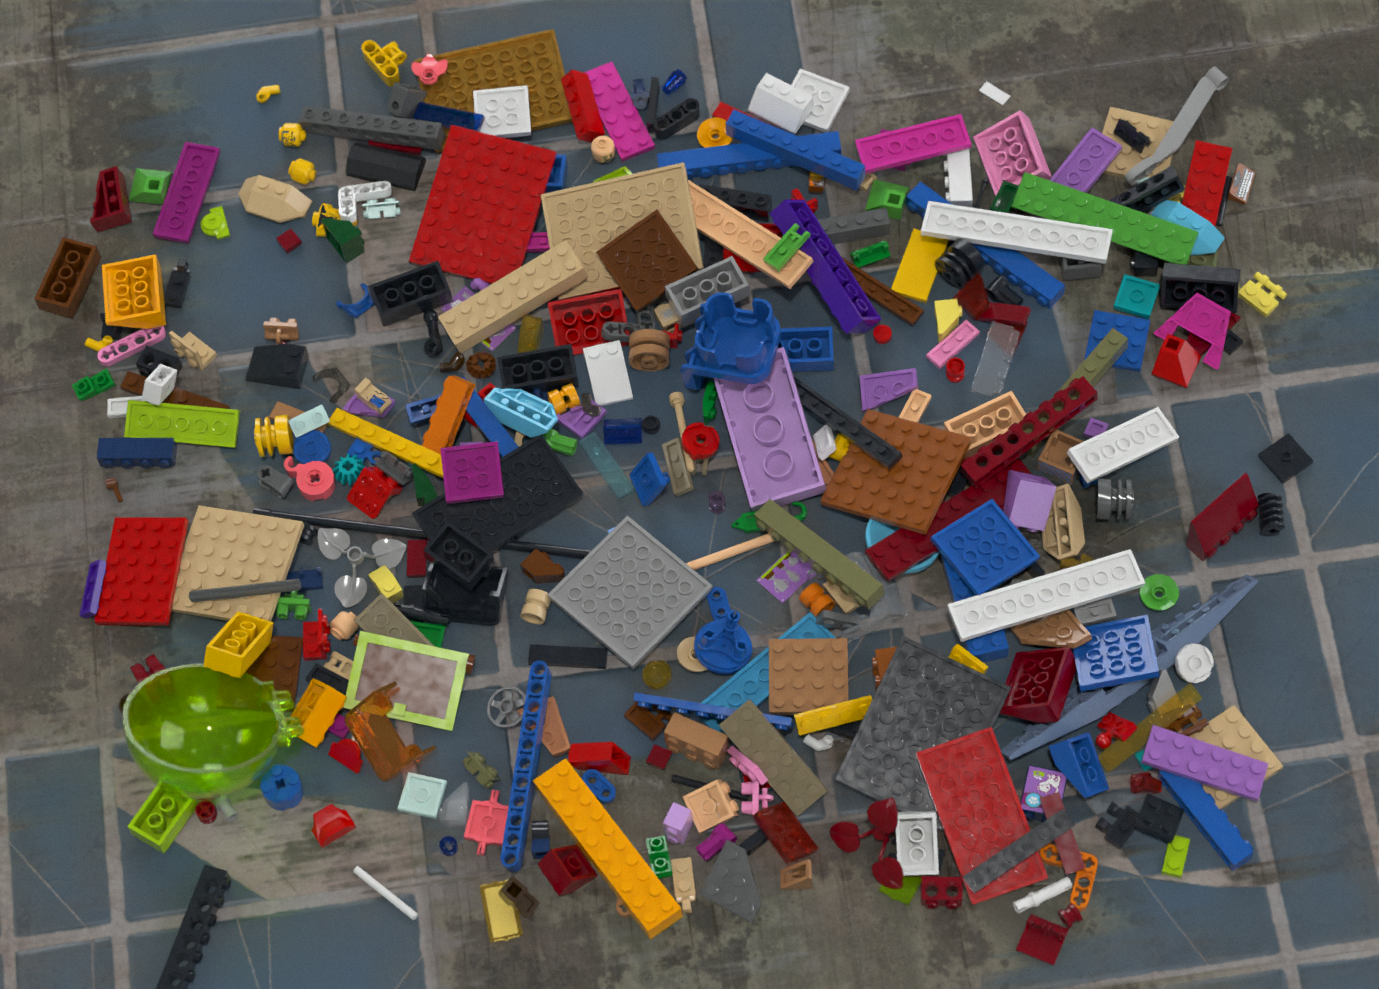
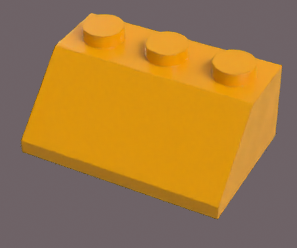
(317, 711)

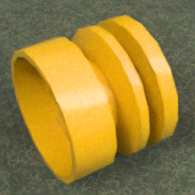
(274, 435)

